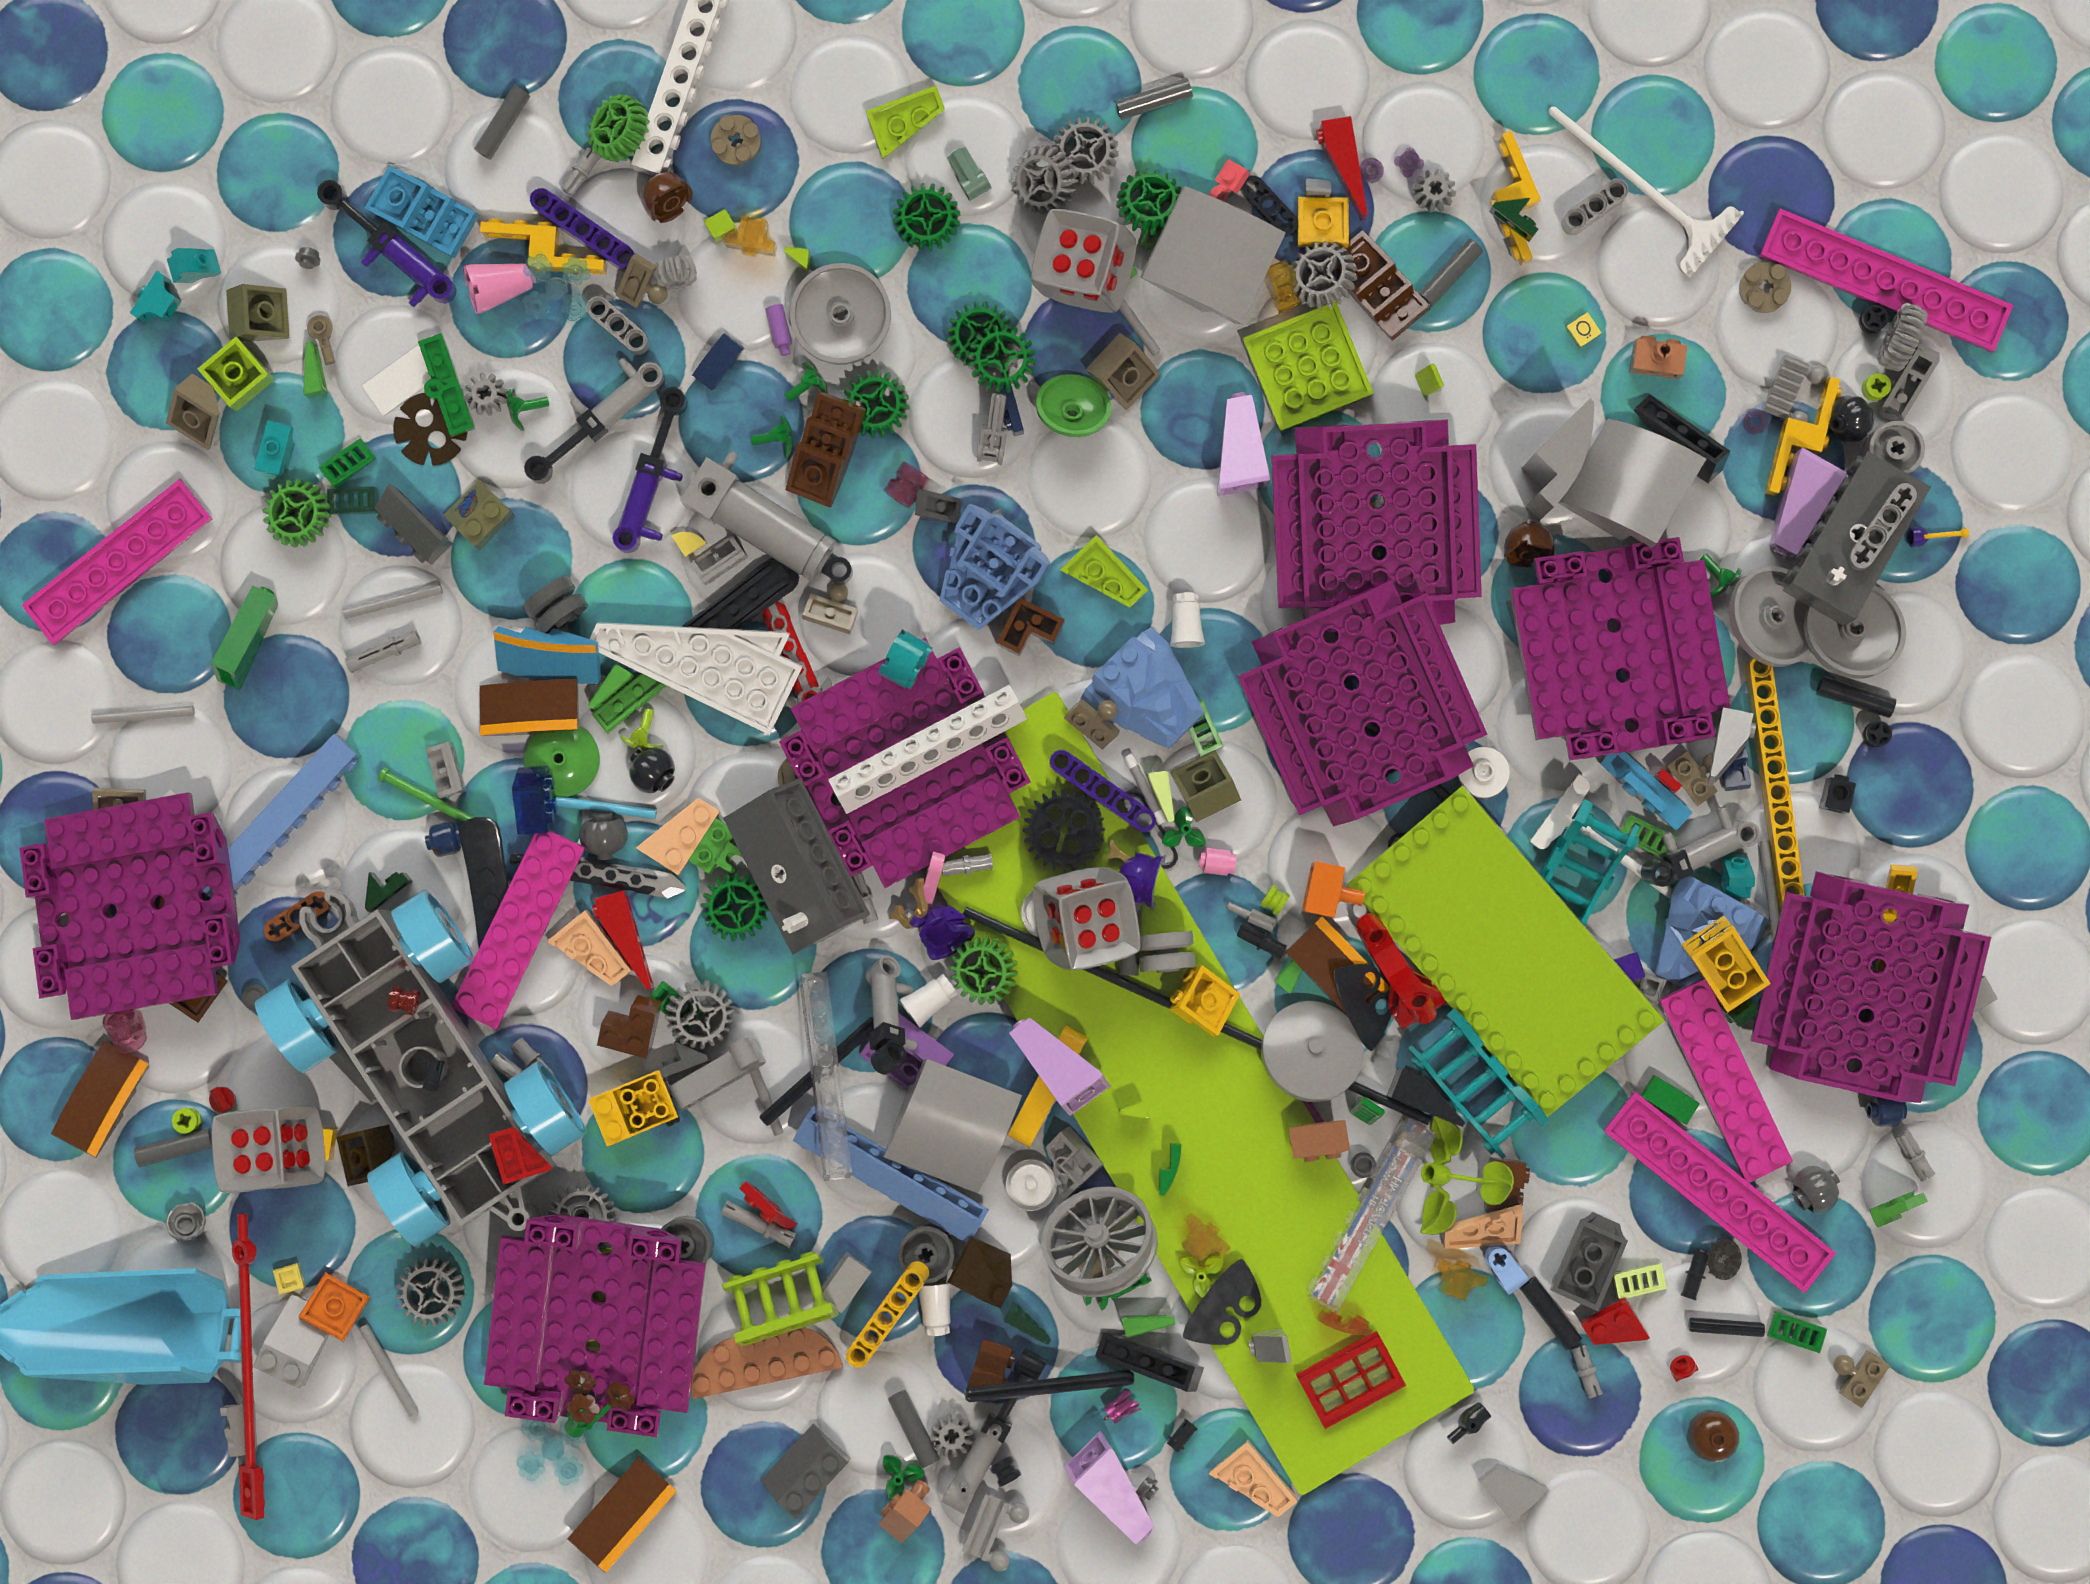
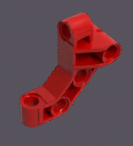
(1411, 994)

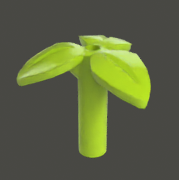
(639, 736)
(1202, 1282)

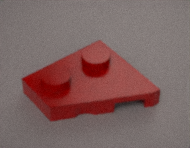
(516, 1156)
(769, 1210)
(1615, 1325)

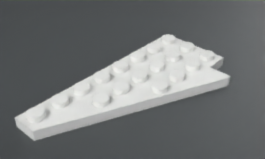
(719, 667)

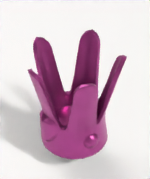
(1118, 1408)

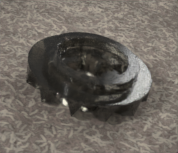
(1730, 1265)

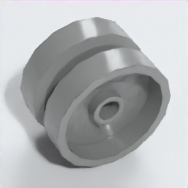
(1901, 437)
(1166, 952)

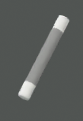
(1144, 788)

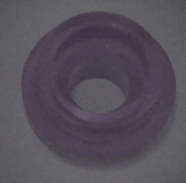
(1373, 163)
(1750, 427)

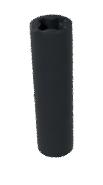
(1856, 696)
(1551, 1313)

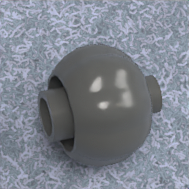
(603, 835)
(1816, 1189)

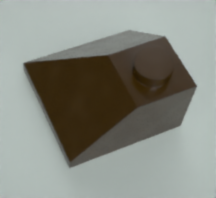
(364, 1152)
(983, 1272)

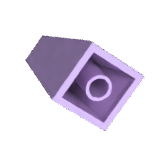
(1242, 451)
(1804, 499)
(1064, 1072)
(1104, 1482)

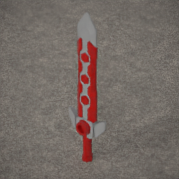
(806, 685)

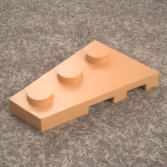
(680, 836)
(590, 946)
(1489, 1229)
(1252, 1475)

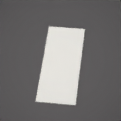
(398, 381)

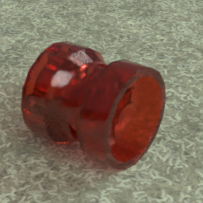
(406, 1001)

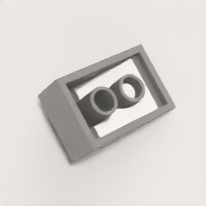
(291, 1346)

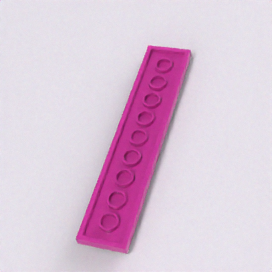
(1885, 279)
(1719, 1192)

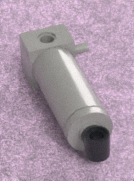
(762, 522)

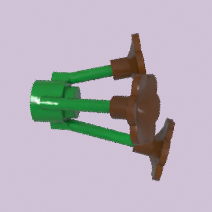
(582, 1409)

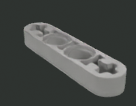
(1884, 528)

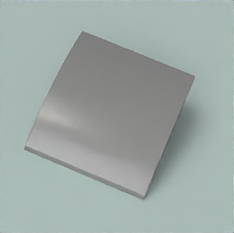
(1212, 255)
(1560, 460)
(1632, 482)
(951, 1125)

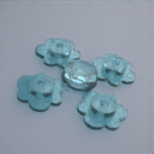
(556, 287)
(552, 1450)

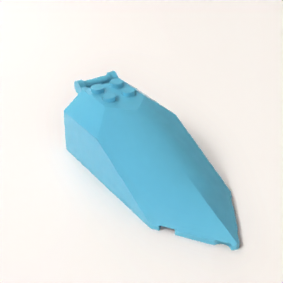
(121, 1327)

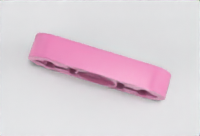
(933, 877)

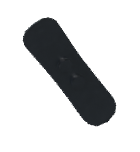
(748, 597)
(485, 869)

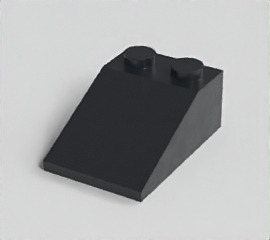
(1420, 1093)

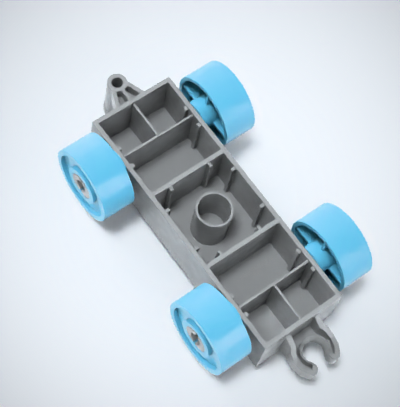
(443, 1129)

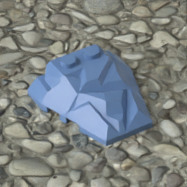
(989, 566)
(1147, 689)
(1693, 909)

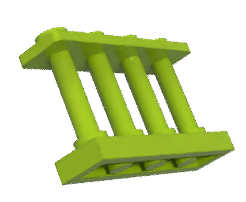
(797, 1316)

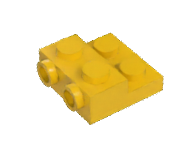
(1204, 1000)

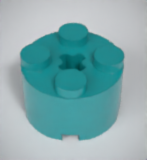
(904, 659)

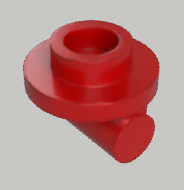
(221, 1099)
(1682, 1367)

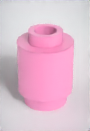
(1217, 862)

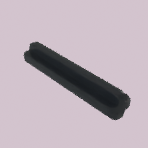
(1726, 1327)

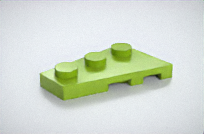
(903, 117)
(1104, 571)

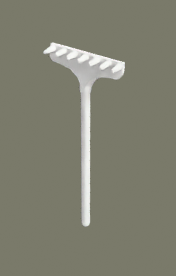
(1702, 235)
(1561, 817)

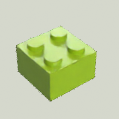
(236, 374)

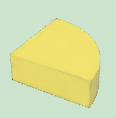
(688, 542)

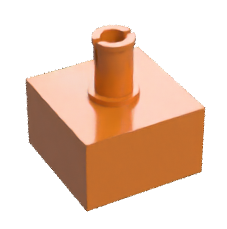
(1326, 890)

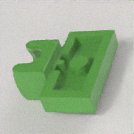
(715, 849)
(1891, 1210)

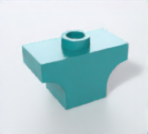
(192, 264)
(156, 300)
(275, 449)
(1737, 875)

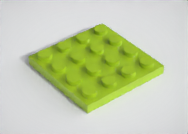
(1307, 366)

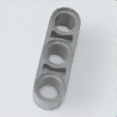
(1603, 198)
(612, 315)

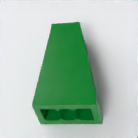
(244, 637)

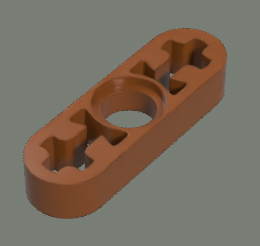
(277, 920)

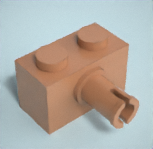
(1658, 357)
(1319, 1139)
(905, 1512)

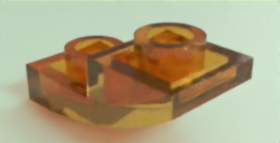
(1351, 1325)

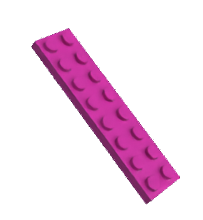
(117, 562)
(518, 927)
(1725, 1080)

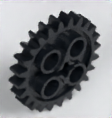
(1041, 824)

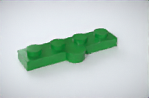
(445, 385)

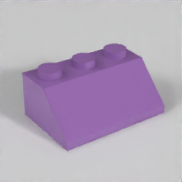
(926, 1048)

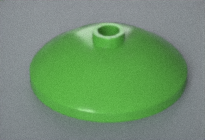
(1073, 405)
(579, 762)

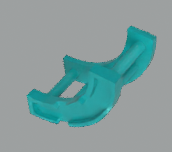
(1573, 835)
(1493, 1070)

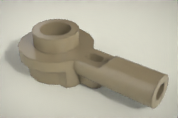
(320, 329)

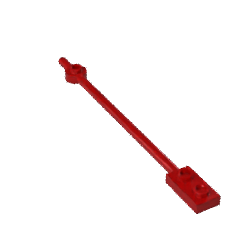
(250, 1475)

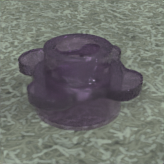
(1416, 162)

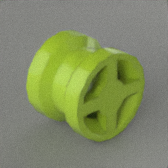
(1871, 389)
(1275, 900)
(192, 1118)

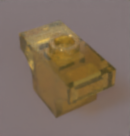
(751, 237)
(1280, 282)
(1203, 1238)
(1458, 1278)

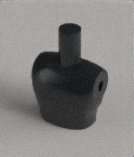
(1470, 1422)

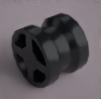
(1877, 315)
(1882, 734)
(1005, 1471)

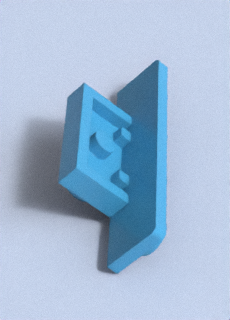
(1650, 791)

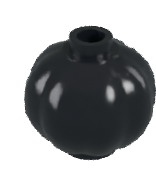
(1851, 419)
(651, 770)

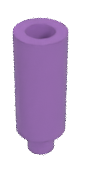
(779, 328)

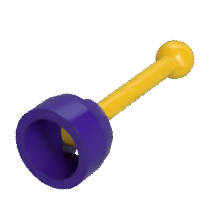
(1918, 536)

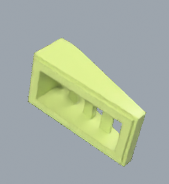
(1161, 787)
(1618, 1285)

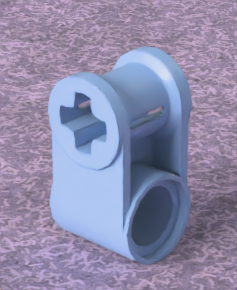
(1507, 1272)

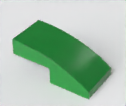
(1670, 1099)
(1167, 1175)

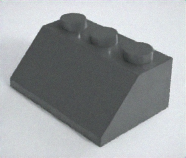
(411, 525)
(804, 1471)

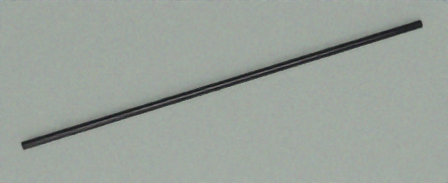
(1165, 1001)

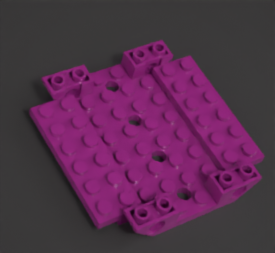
(1330, 528)
(1661, 642)
(1404, 686)
(931, 812)
(128, 860)
(1825, 979)
(549, 1313)

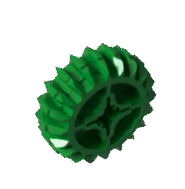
(1134, 211)
(937, 215)
(964, 319)
(989, 361)
(883, 384)
(713, 913)

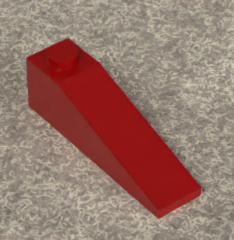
(1341, 151)
(619, 922)

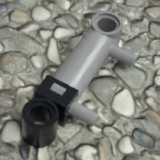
(1681, 862)
(887, 1037)

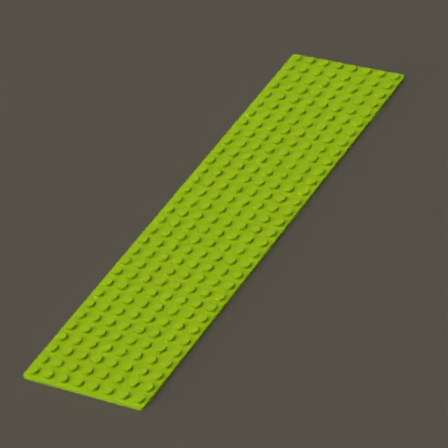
(1231, 1131)

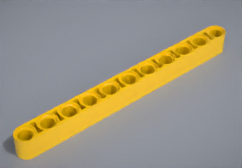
(1768, 780)

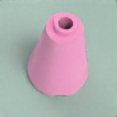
(495, 284)

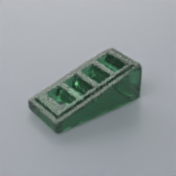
(372, 492)
(1022, 1321)

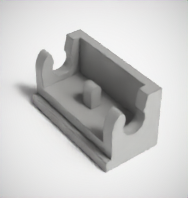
(718, 560)
(445, 769)
(844, 1281)

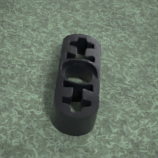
(1252, 196)

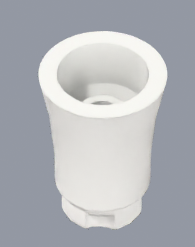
(1186, 621)
(928, 999)
(936, 1307)

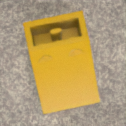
(633, 1108)

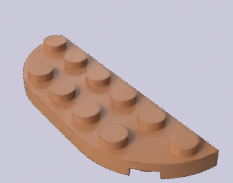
(775, 1359)

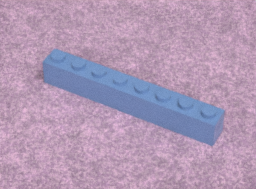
(289, 810)
(902, 1184)

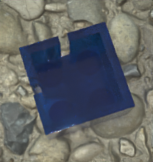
(534, 800)

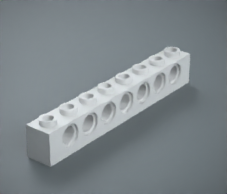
(668, 88)
(927, 749)

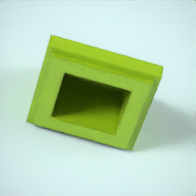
(719, 225)
(799, 256)
(1429, 380)
(1135, 1109)

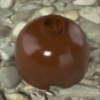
(664, 196)
(1527, 543)
(1713, 1436)

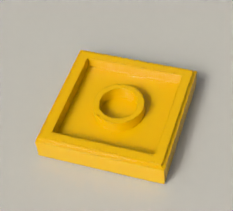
(1323, 220)

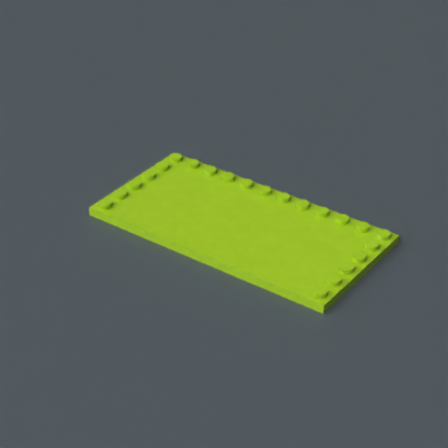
(1506, 951)

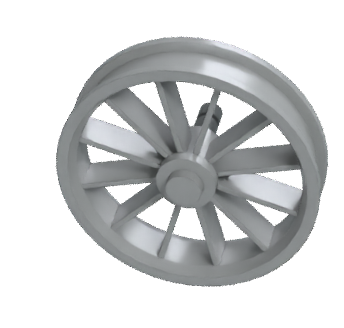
(1099, 1241)

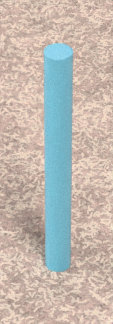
(606, 807)

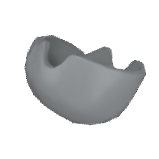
(186, 1222)

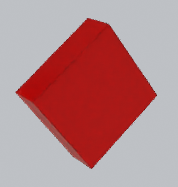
(1667, 781)

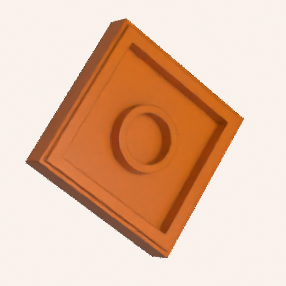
(334, 1307)

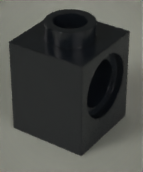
(1829, 802)

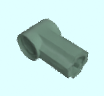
(971, 178)

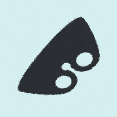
(1361, 1014)
(1225, 1292)

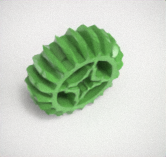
(615, 134)
(278, 522)
(986, 961)

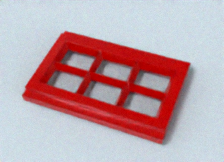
(1350, 1379)

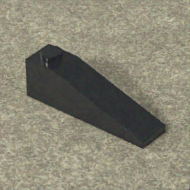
(1674, 427)
(1150, 1362)

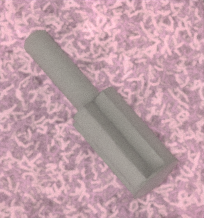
(1254, 917)

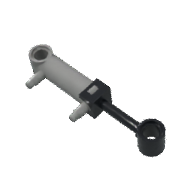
(603, 416)
(989, 1440)

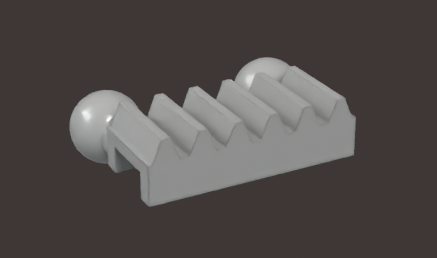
(1786, 386)
(986, 1528)

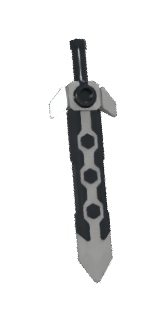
(622, 877)

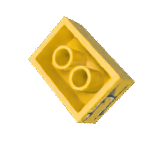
(1725, 963)

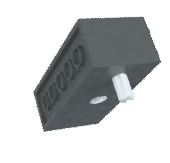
(1823, 572)
(796, 865)

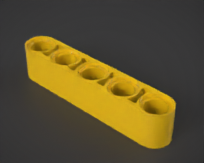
(1040, 1097)
(879, 1322)

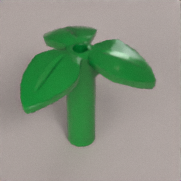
(809, 379)
(518, 405)
(778, 433)
(1724, 576)
(1183, 820)
(893, 1465)

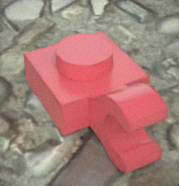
(1229, 179)

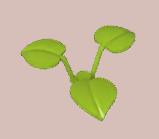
(1438, 1211)

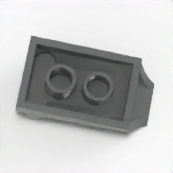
(1590, 1261)

